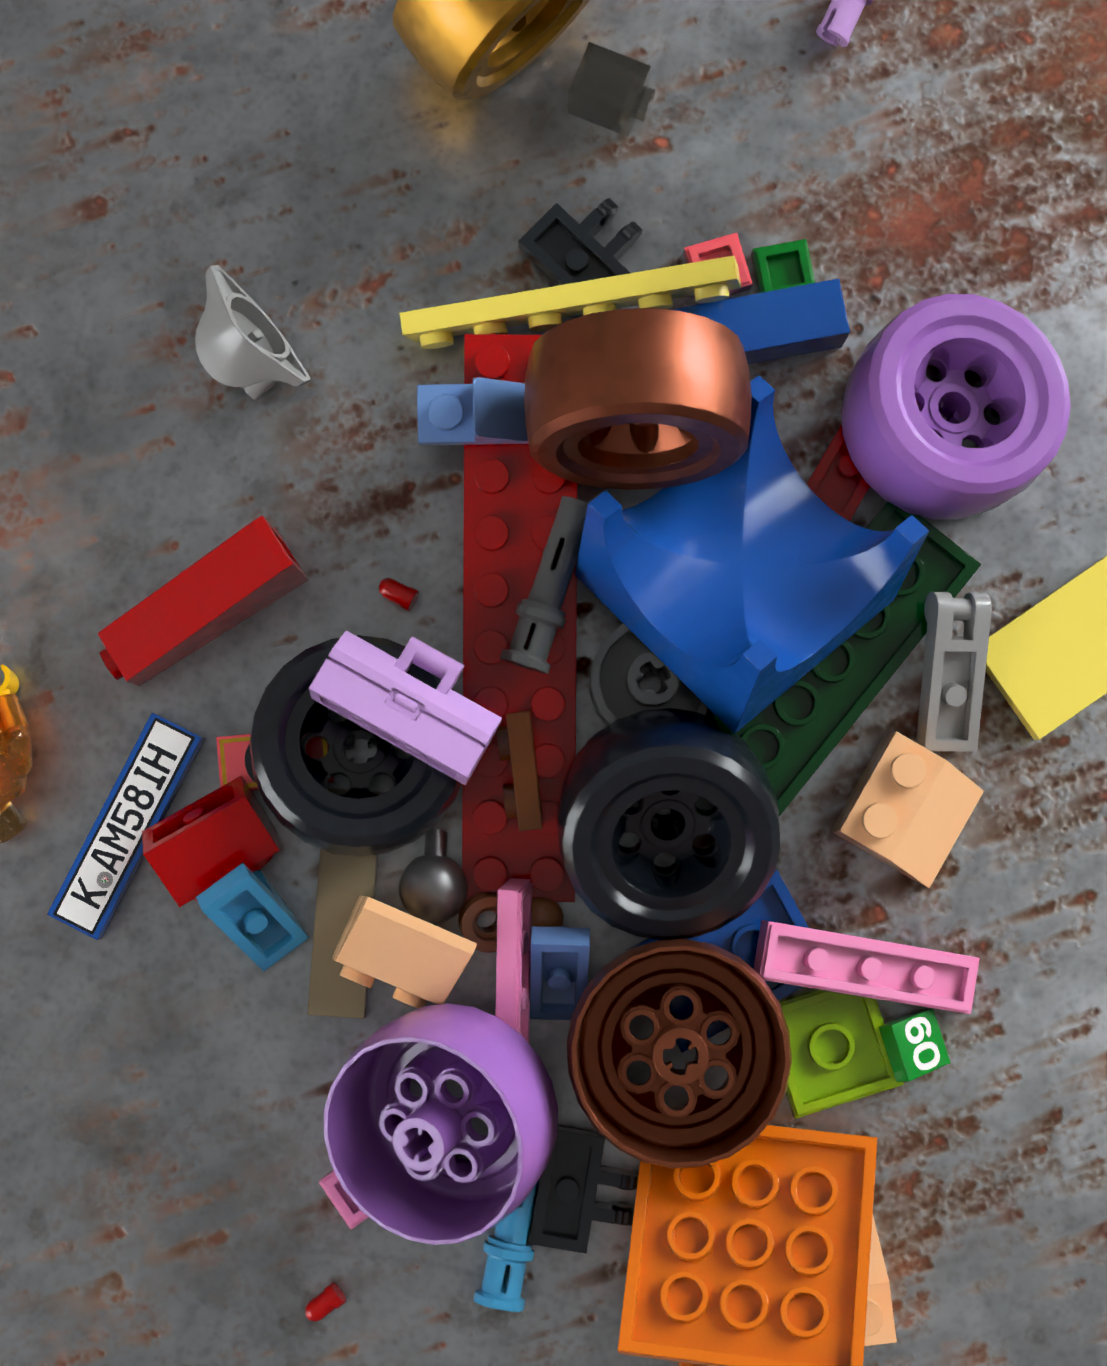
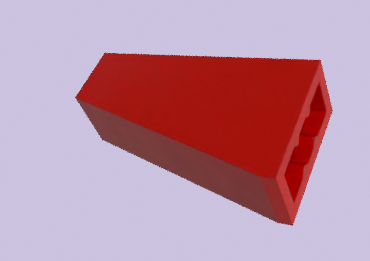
(201, 603)

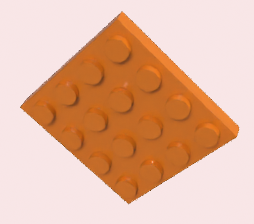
(754, 1255)

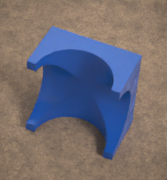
(742, 573)

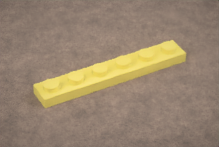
(547, 306)

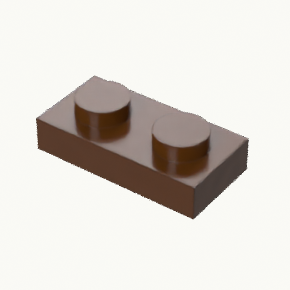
(523, 795)

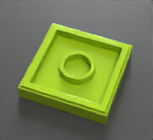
(834, 1050)

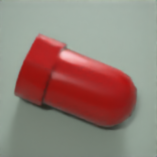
(398, 593)
(325, 1303)

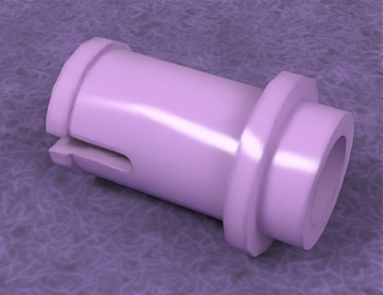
(841, 21)

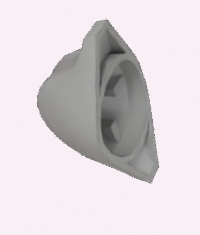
(241, 342)

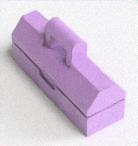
(402, 710)

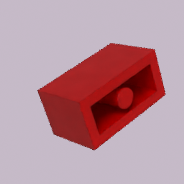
(210, 841)

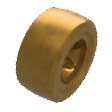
(480, 43)

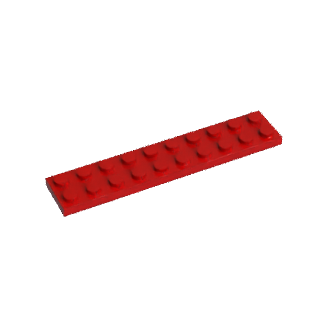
(506, 528)

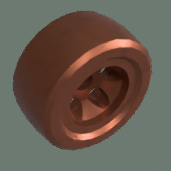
(637, 399)
(712, 1121)

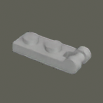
(953, 672)

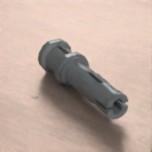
(542, 612)

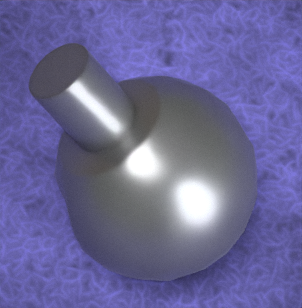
(433, 883)

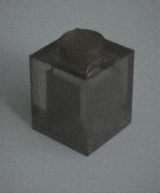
(610, 90)

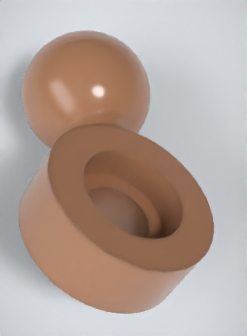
(544, 914)

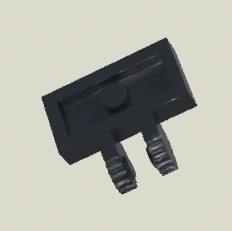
(570, 251)
(569, 1190)

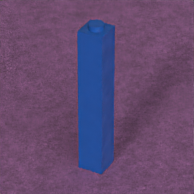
(783, 320)

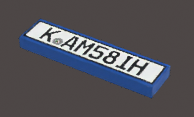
(115, 840)

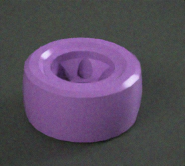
(918, 455)
(401, 1148)

